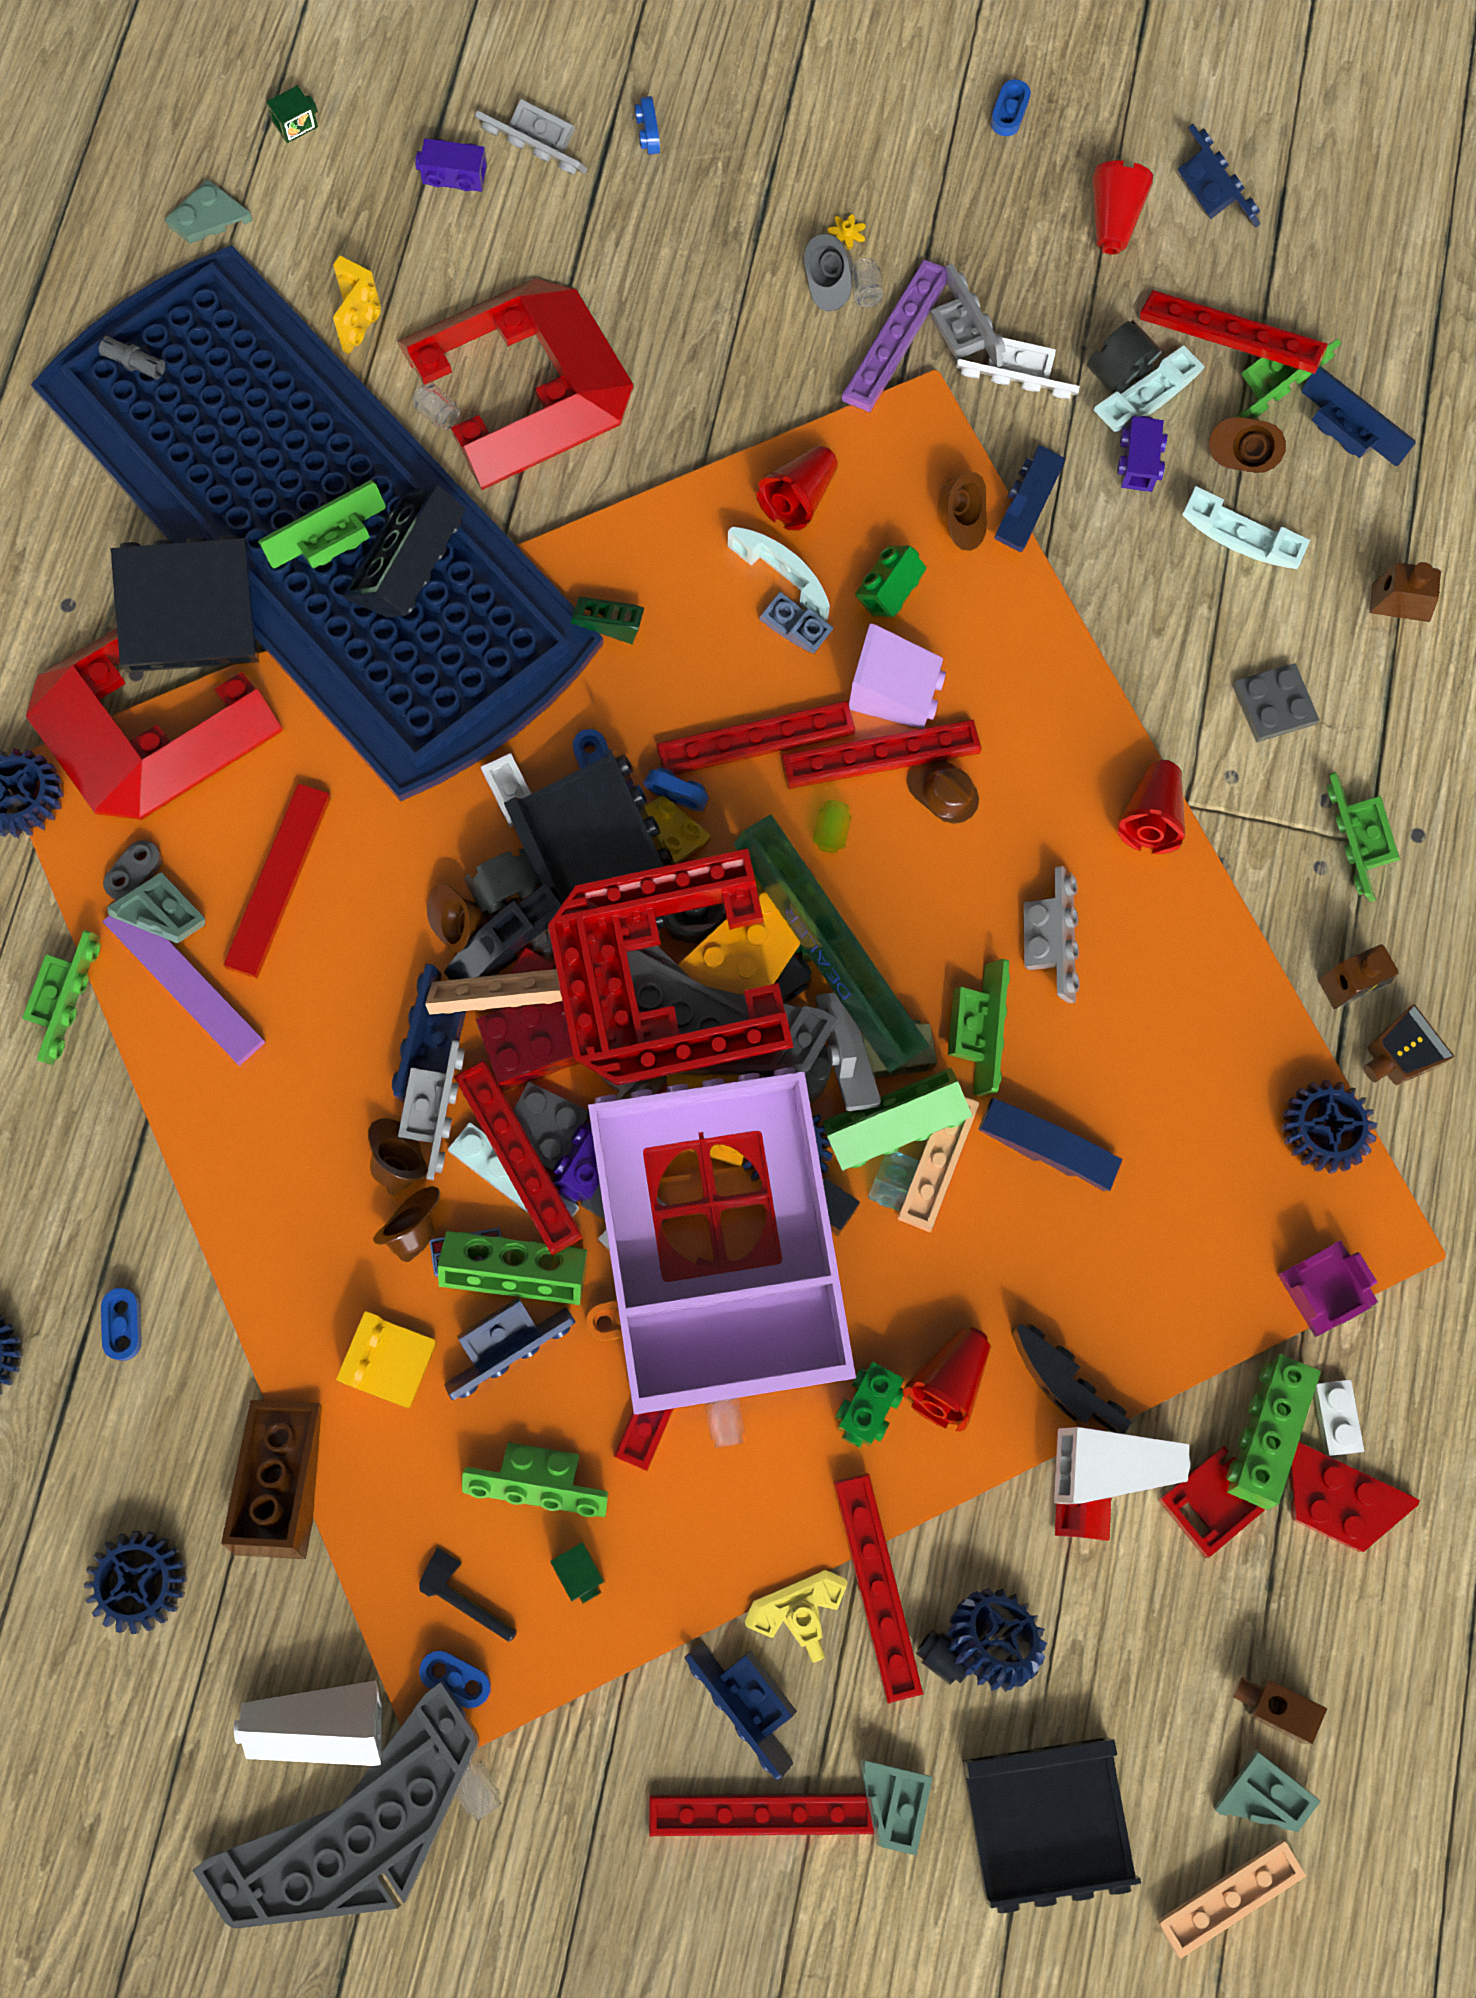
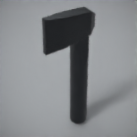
(435, 1583)

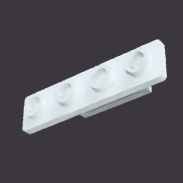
(1022, 364)

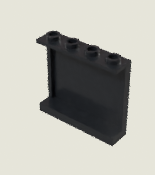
(183, 604)
(588, 827)
(1049, 1824)

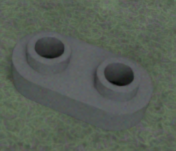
(133, 870)

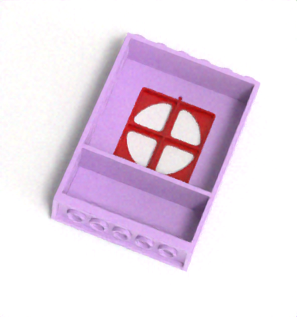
(726, 1324)

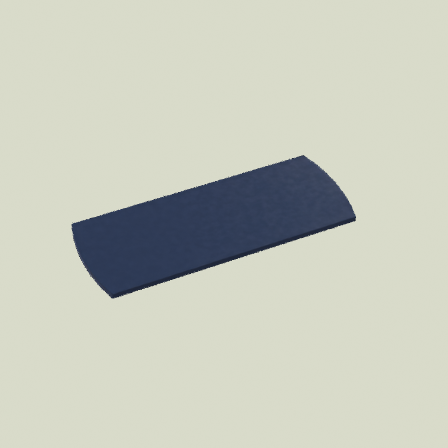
(271, 426)

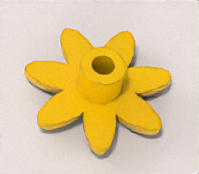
(847, 230)

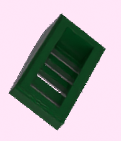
(618, 620)

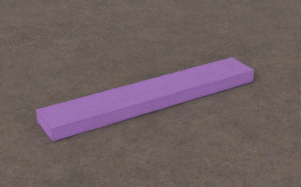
(896, 336)
(189, 990)

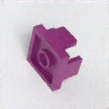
(1330, 1287)

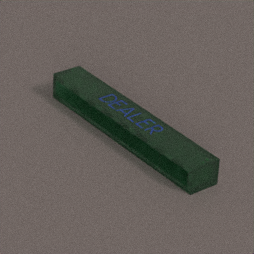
(831, 944)

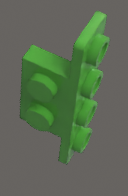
(1272, 380)
(325, 530)
(1368, 834)
(56, 995)
(979, 1026)
(538, 1479)

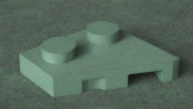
(206, 213)
(159, 910)
(1267, 1796)
(896, 1804)

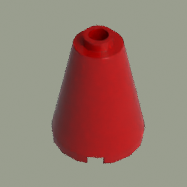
(1118, 202)
(797, 487)
(1155, 811)
(951, 1380)

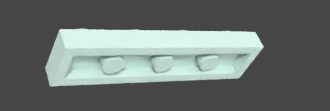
(477, 1153)

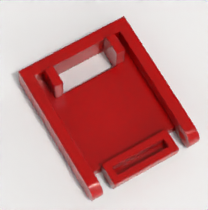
(1208, 1497)

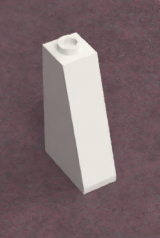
(1112, 1464)
(315, 1726)

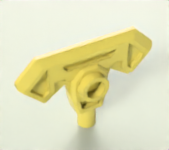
(798, 1609)

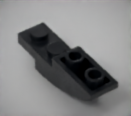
(505, 935)
(1054, 1374)

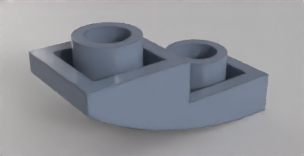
(795, 624)

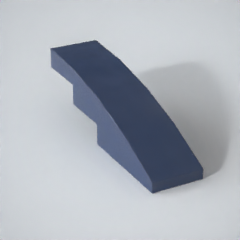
(1050, 1144)

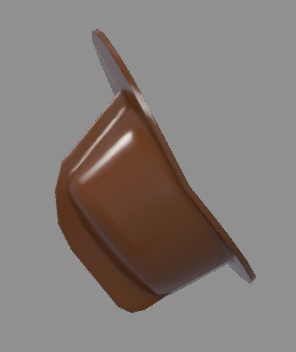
(1247, 444)
(964, 507)
(944, 790)
(453, 917)
(394, 1159)
(410, 1226)

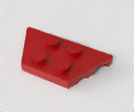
(1343, 1500)

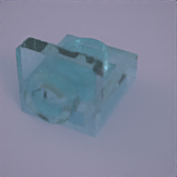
(893, 1180)

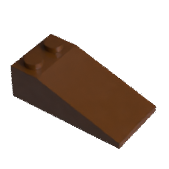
(275, 1481)

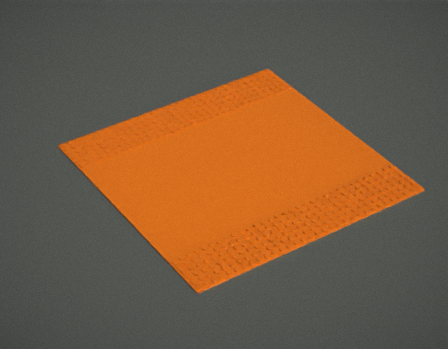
(1164, 1059)

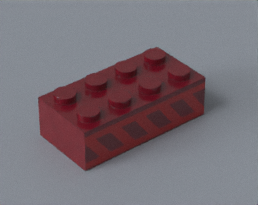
(526, 1042)

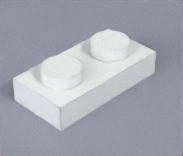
(505, 782)
(1338, 1418)

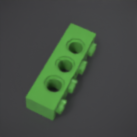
(498, 1275)

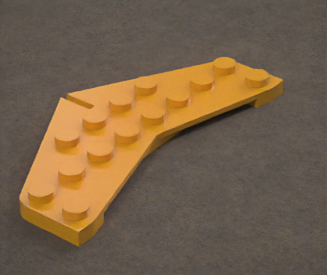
(735, 963)

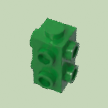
(891, 580)
(865, 1414)

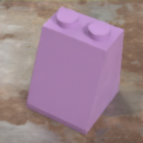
(896, 679)

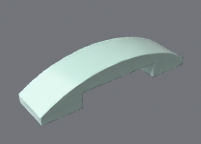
(1152, 391)
(1242, 534)
(753, 545)

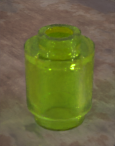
(832, 826)

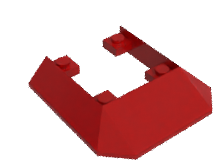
(577, 405)
(148, 771)
(596, 982)

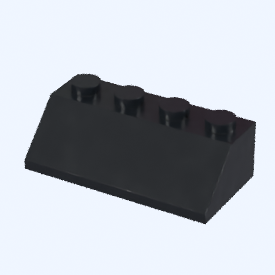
(405, 551)

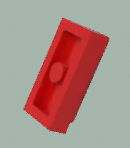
(1084, 1520)

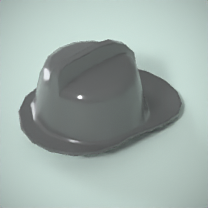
(828, 271)

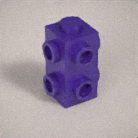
(452, 165)
(1141, 459)
(578, 1171)

